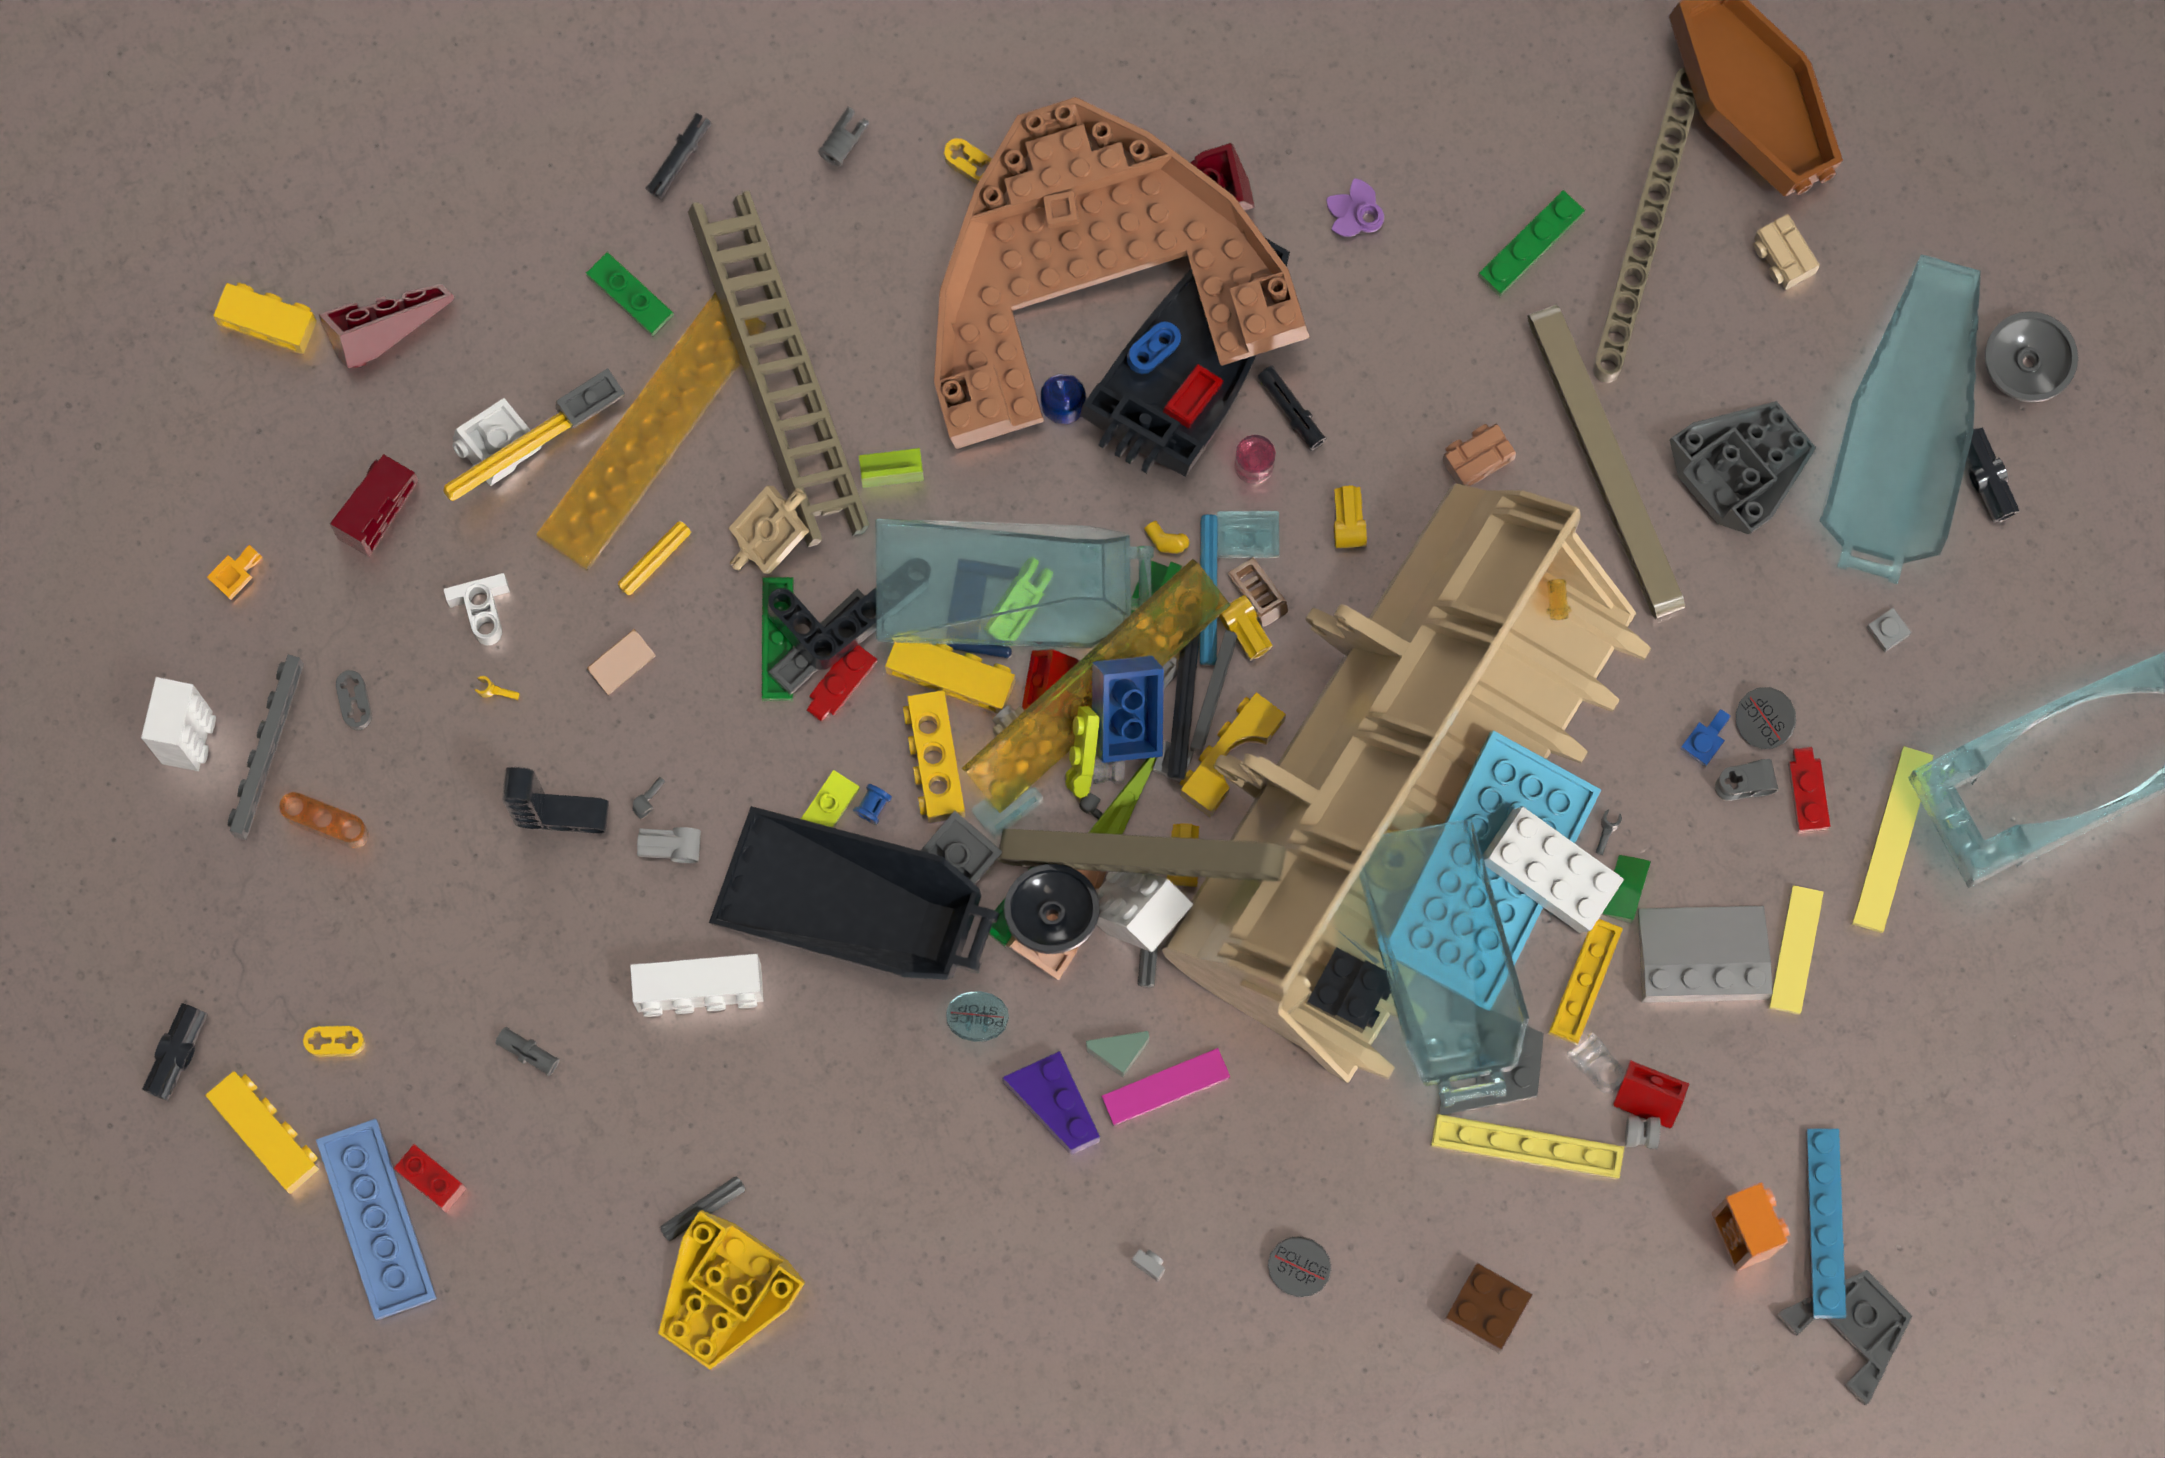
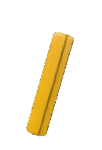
(654, 558)

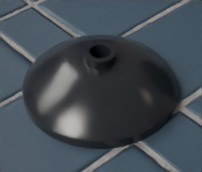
(1049, 891)

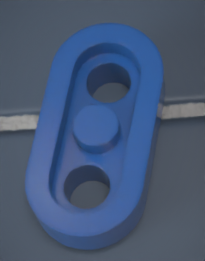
(1152, 348)

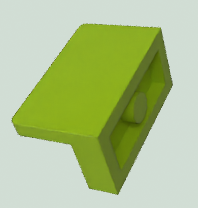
(891, 468)

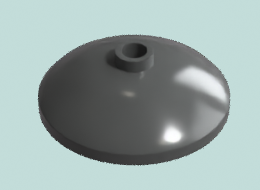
(2033, 338)

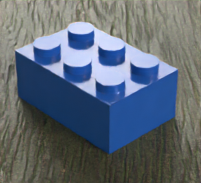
(1130, 708)

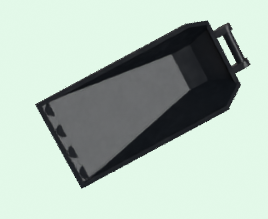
(851, 898)

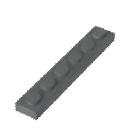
(269, 735)

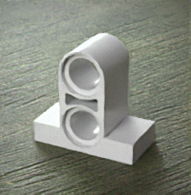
(482, 613)

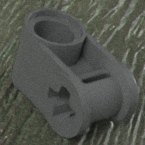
(1752, 780)

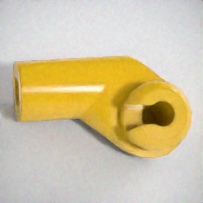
(1164, 541)

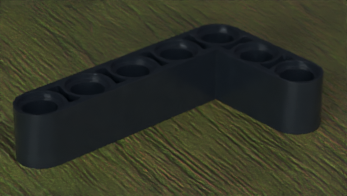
(818, 635)
(536, 810)

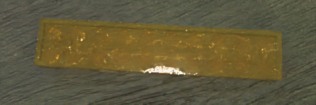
(645, 437)
(1045, 728)

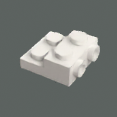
(490, 433)

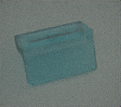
(995, 822)

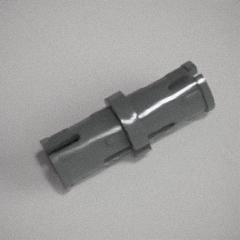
(527, 1051)

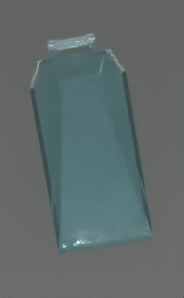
(1004, 582)
(1446, 957)

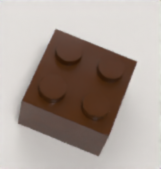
(1488, 1308)

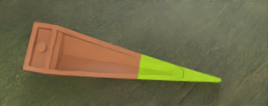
(1111, 822)

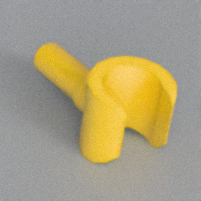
(496, 690)

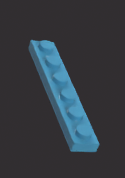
(1826, 1223)

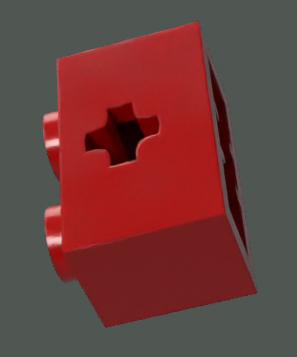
(429, 1178)

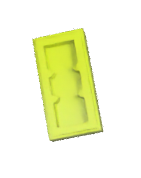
(831, 800)

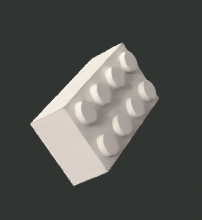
(178, 724)
(1551, 870)
(1140, 908)
(697, 984)

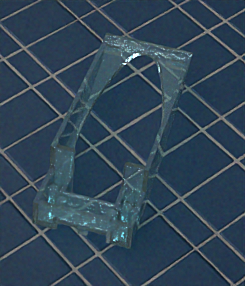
(1981, 859)

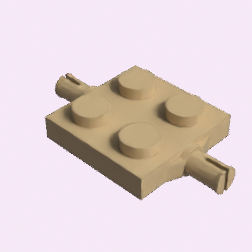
(768, 529)

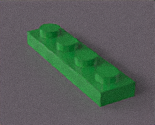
(1531, 243)

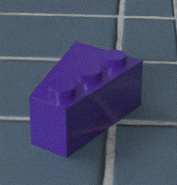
(1055, 1101)

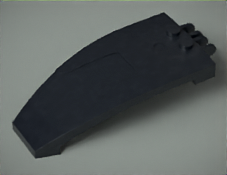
(1133, 403)

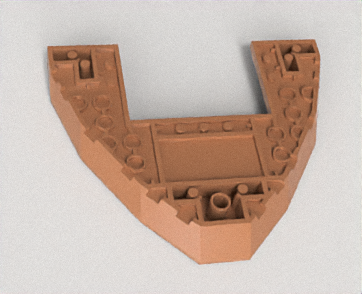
(1134, 212)

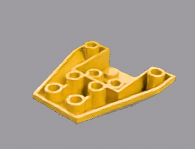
(724, 1289)

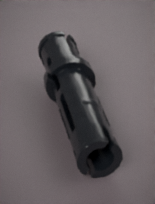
(679, 155)
(1312, 435)

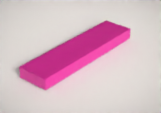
(1165, 1087)

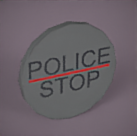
(1765, 717)
(1299, 1266)

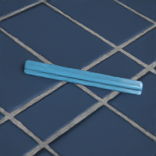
(1208, 562)

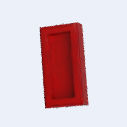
(1193, 396)

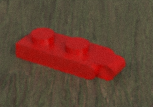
(840, 682)
(1808, 791)

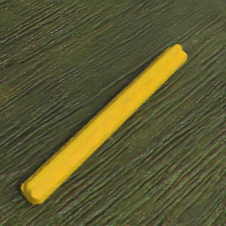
(506, 456)

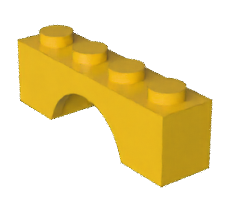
(1256, 723)

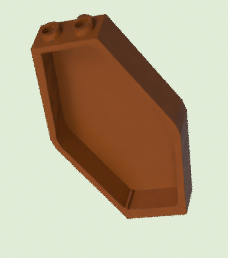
(1757, 92)

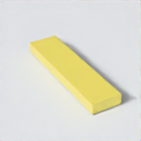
(1796, 950)

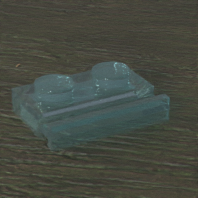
(1248, 534)

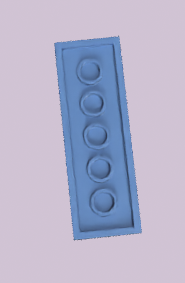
(376, 1219)

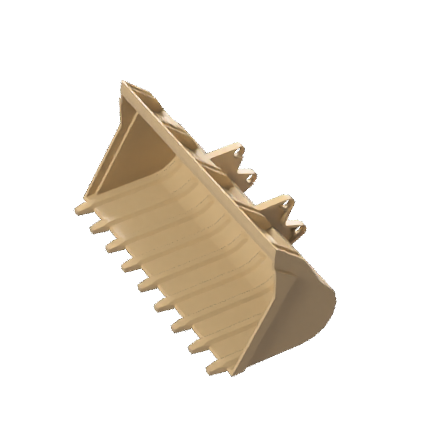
(1392, 739)

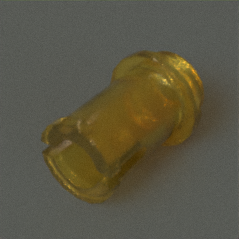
(1558, 602)

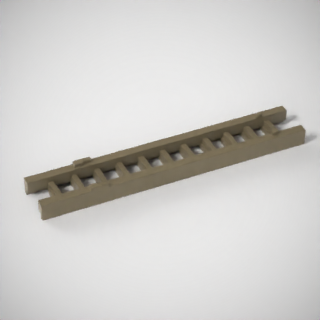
(798, 360)

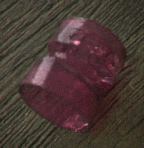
(1254, 459)

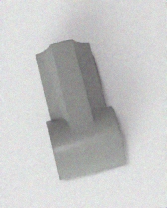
(678, 845)

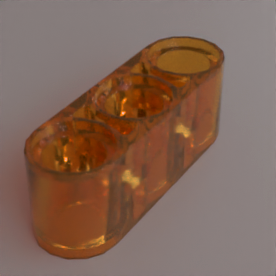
(313, 809)

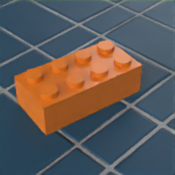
(1750, 1226)

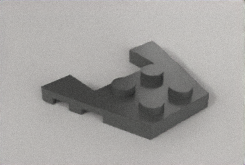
(1520, 1082)
(1871, 1326)

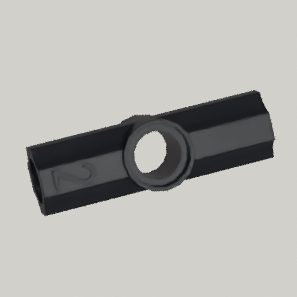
(1990, 478)
(174, 1051)

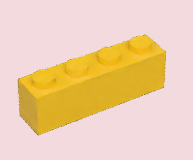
(958, 675)
(262, 1132)

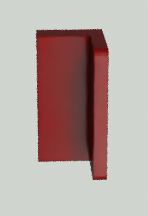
(1044, 671)
(1651, 1094)

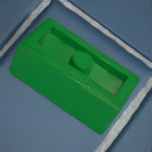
(1626, 899)

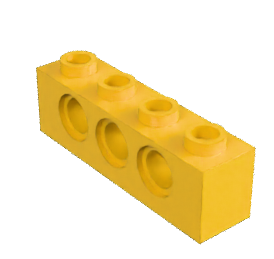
(933, 708)

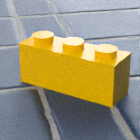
(265, 317)

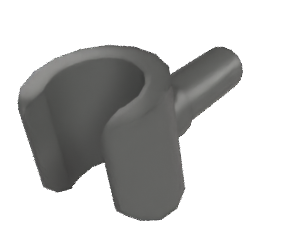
(641, 803)
(1089, 805)
(1608, 828)

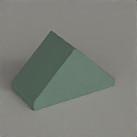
(1118, 1051)

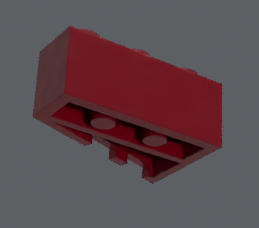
(374, 505)

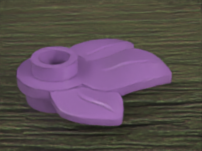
(1351, 209)

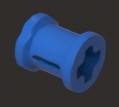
(872, 804)

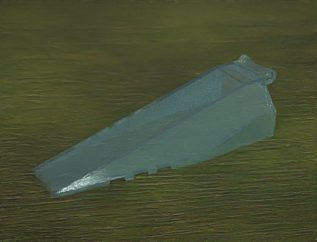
(1909, 426)

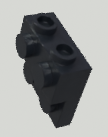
(1350, 990)

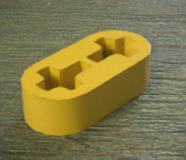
(973, 155)
(333, 1033)

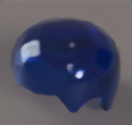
(1062, 398)

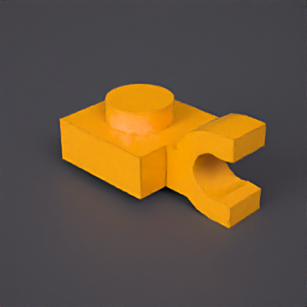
(231, 575)

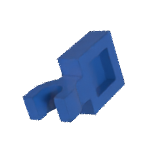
(1704, 740)

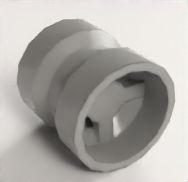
(1635, 1132)

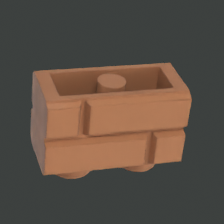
(1478, 456)

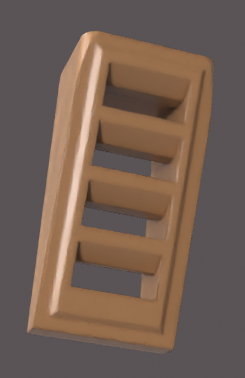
(1268, 608)

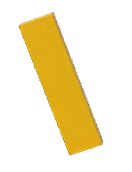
(1585, 981)

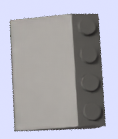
(1704, 954)

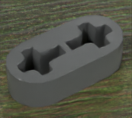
(360, 698)

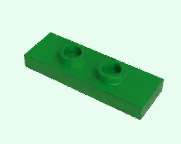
(629, 294)

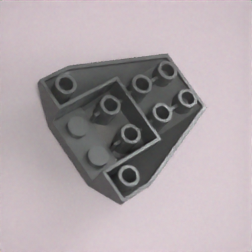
(1742, 463)

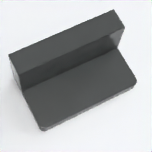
(590, 398)

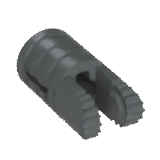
(840, 140)

